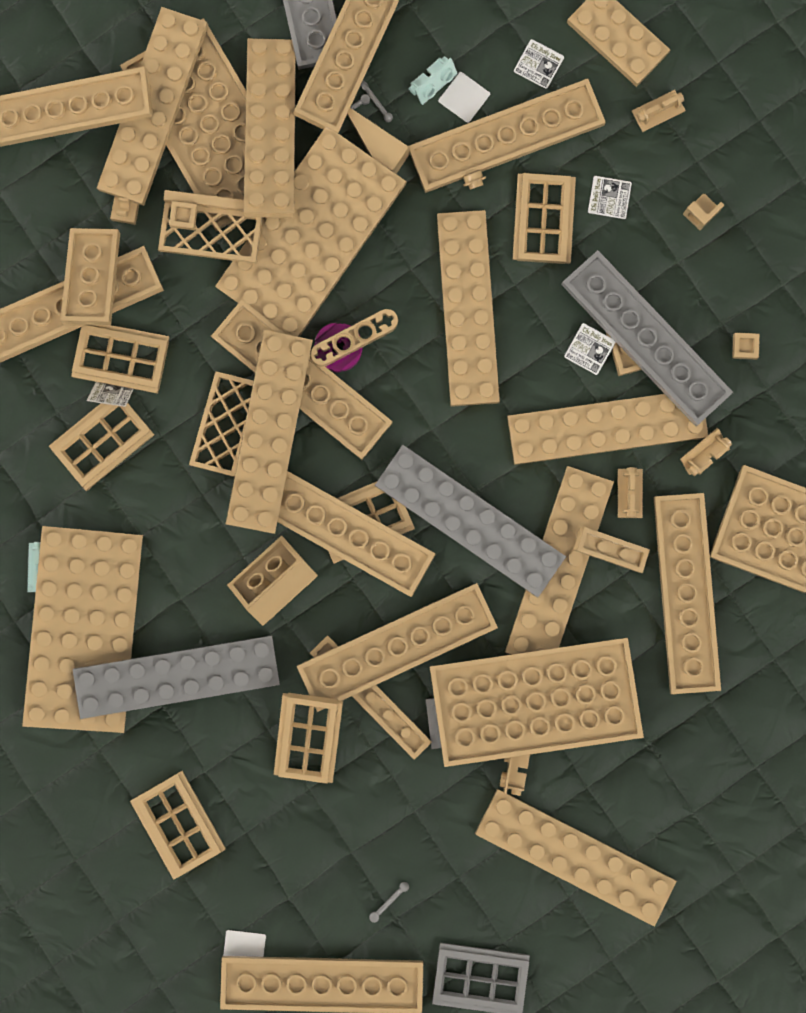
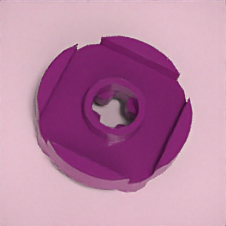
(345, 363)

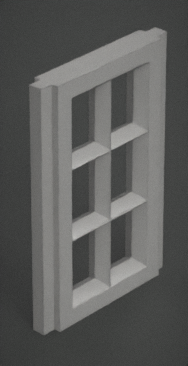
(481, 955)

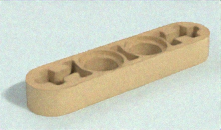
(356, 341)

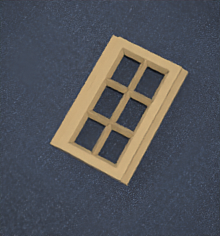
(522, 213)
(115, 378)
(111, 461)
(365, 494)
(285, 737)
(157, 835)

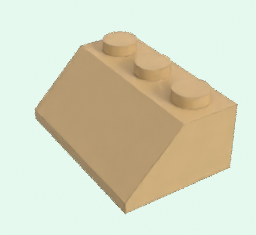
(272, 580)

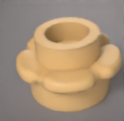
(474, 180)

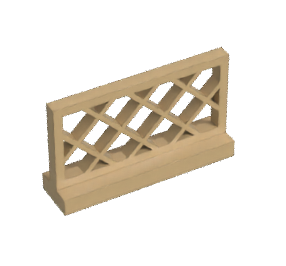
(219, 207)
(198, 447)

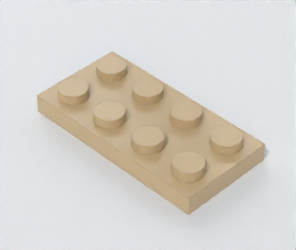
(619, 38)
(90, 276)

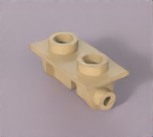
(659, 110)
(699, 457)
(630, 492)
(512, 778)

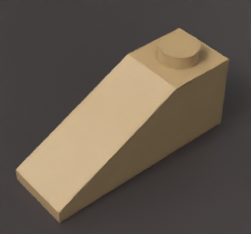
(379, 143)

